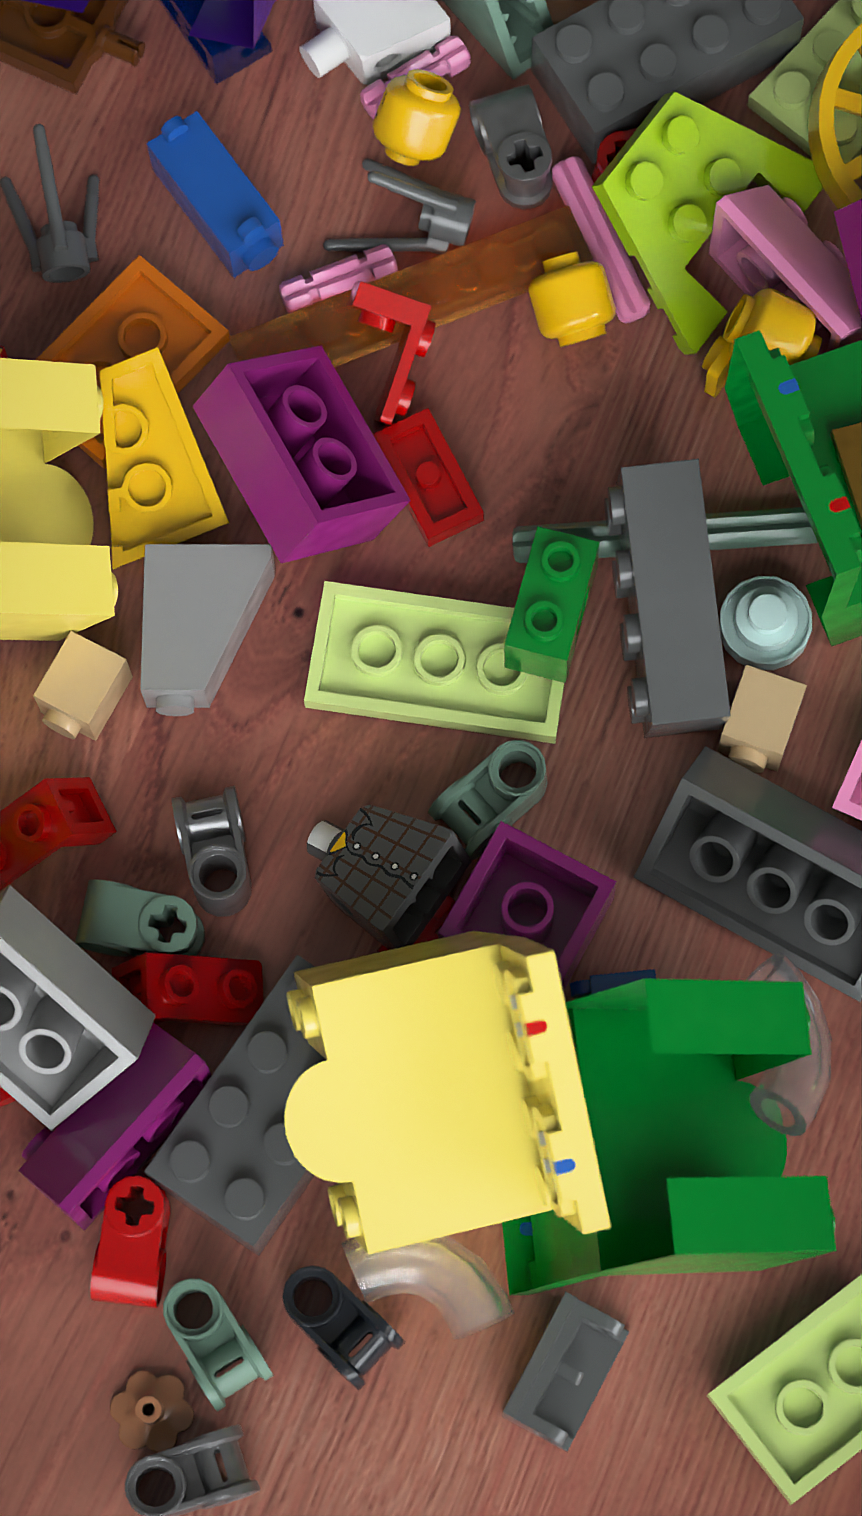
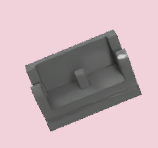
(565, 1372)

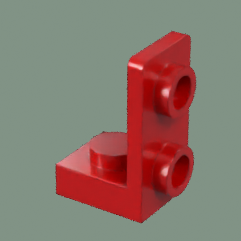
(382, 311)
(48, 818)
(194, 987)

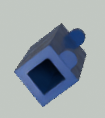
(215, 194)

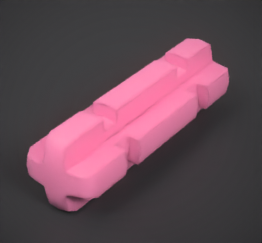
(449, 59)
(337, 278)

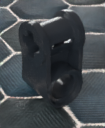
(342, 1326)

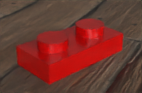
(430, 476)

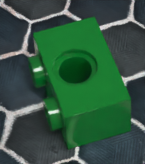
(551, 604)

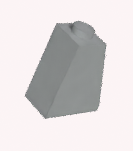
(196, 618)

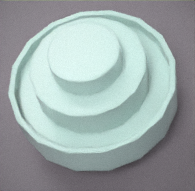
(765, 622)

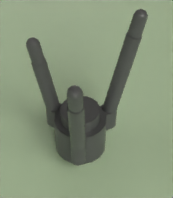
(443, 215)
(61, 251)

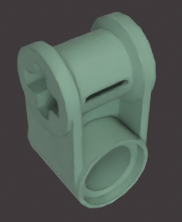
(489, 798)
(128, 922)
(215, 1345)

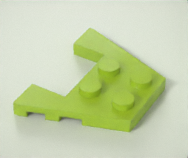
(666, 193)

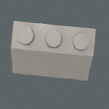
(61, 1016)

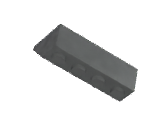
(763, 868)

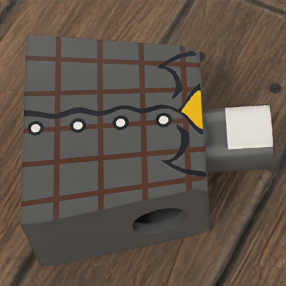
(387, 871)

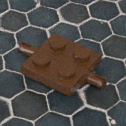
(62, 42)

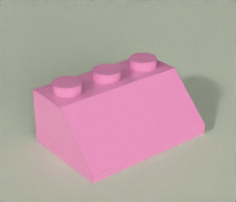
(768, 245)

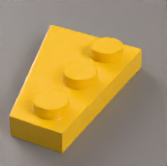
(152, 461)

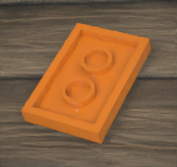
(131, 318)

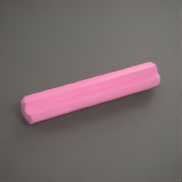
(601, 238)

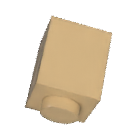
(82, 687)
(761, 719)

